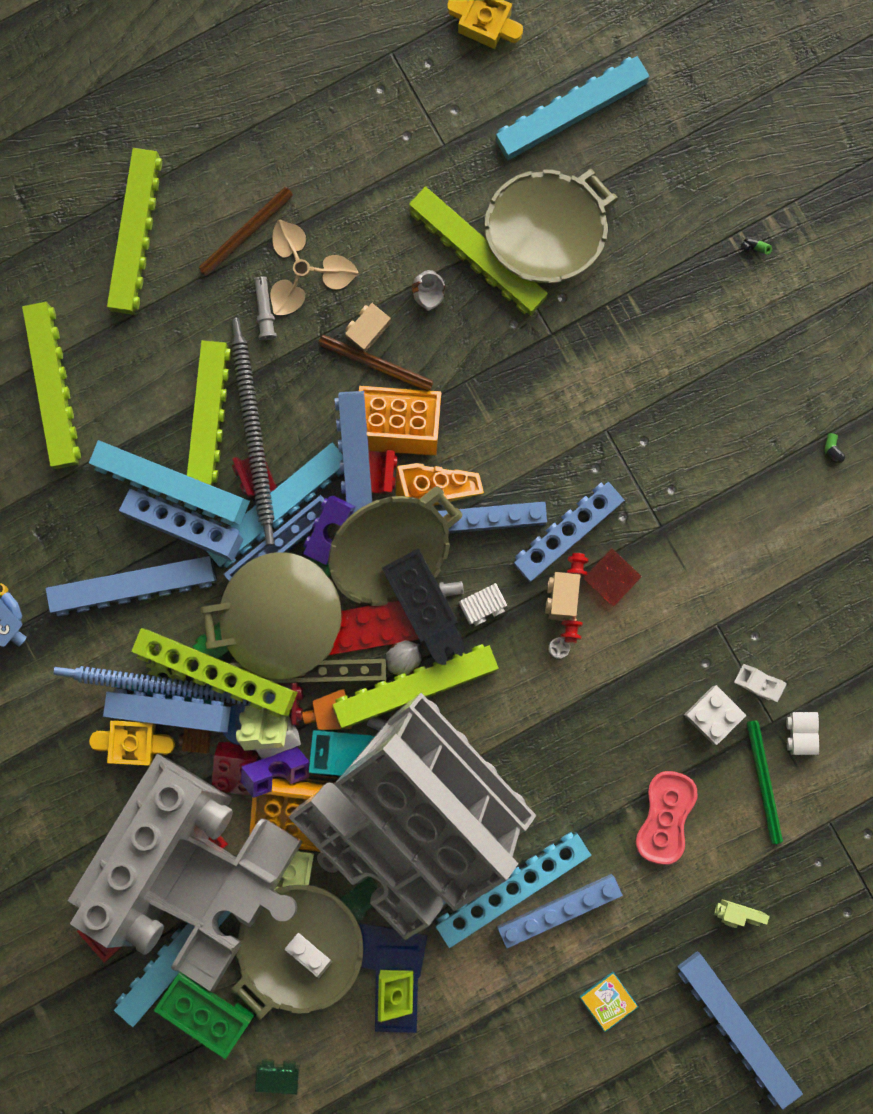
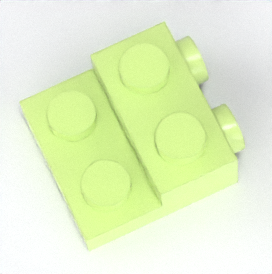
(261, 729)
(298, 870)
(735, 914)

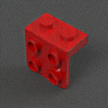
(381, 471)

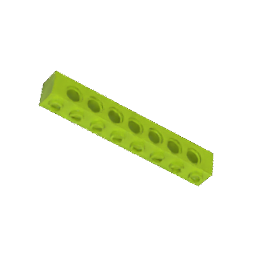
(145, 646)

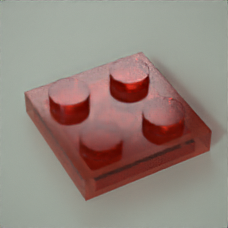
(612, 577)

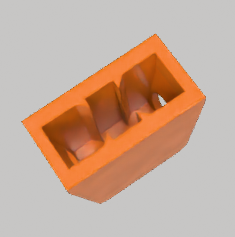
(323, 712)

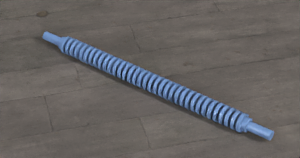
(82, 673)

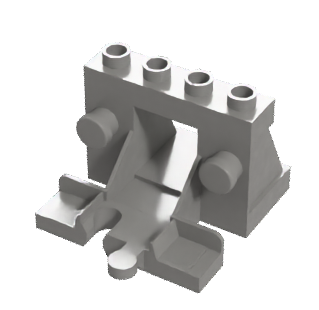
(418, 819)
(163, 862)

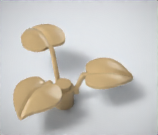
(285, 295)

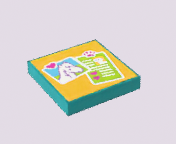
(608, 1001)

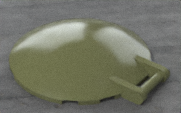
(548, 224)
(384, 534)
(277, 616)
(278, 976)

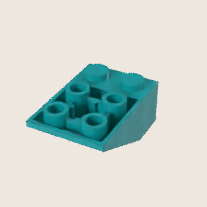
(335, 751)

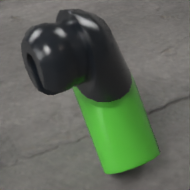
(750, 243)
(832, 450)

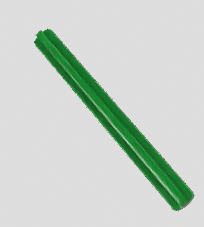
(764, 782)

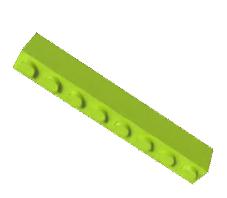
(133, 231)
(475, 249)
(50, 385)
(208, 411)
(429, 682)

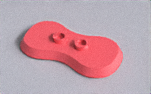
(662, 834)

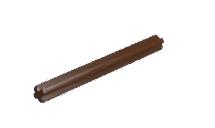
(245, 231)
(376, 363)

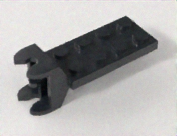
(425, 605)

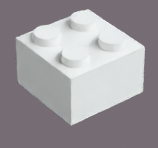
(714, 715)

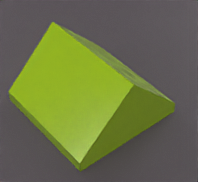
(395, 994)

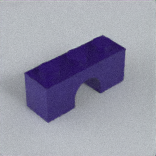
(333, 511)
(287, 764)

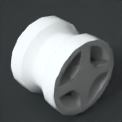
(560, 645)

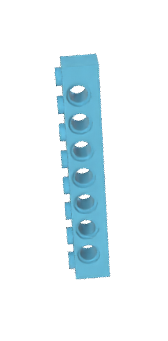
(560, 866)

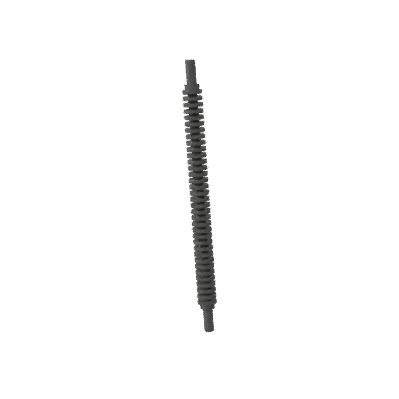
(252, 431)

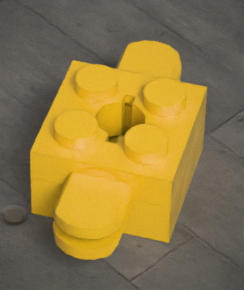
(490, 13)
(131, 742)

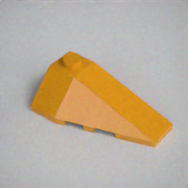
(417, 480)

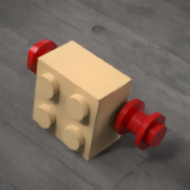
(564, 597)

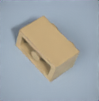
(367, 327)

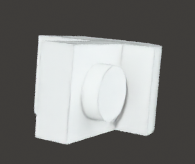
(760, 683)

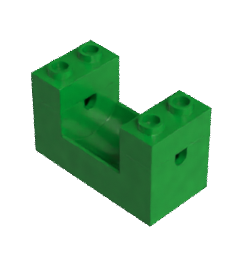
(204, 1015)

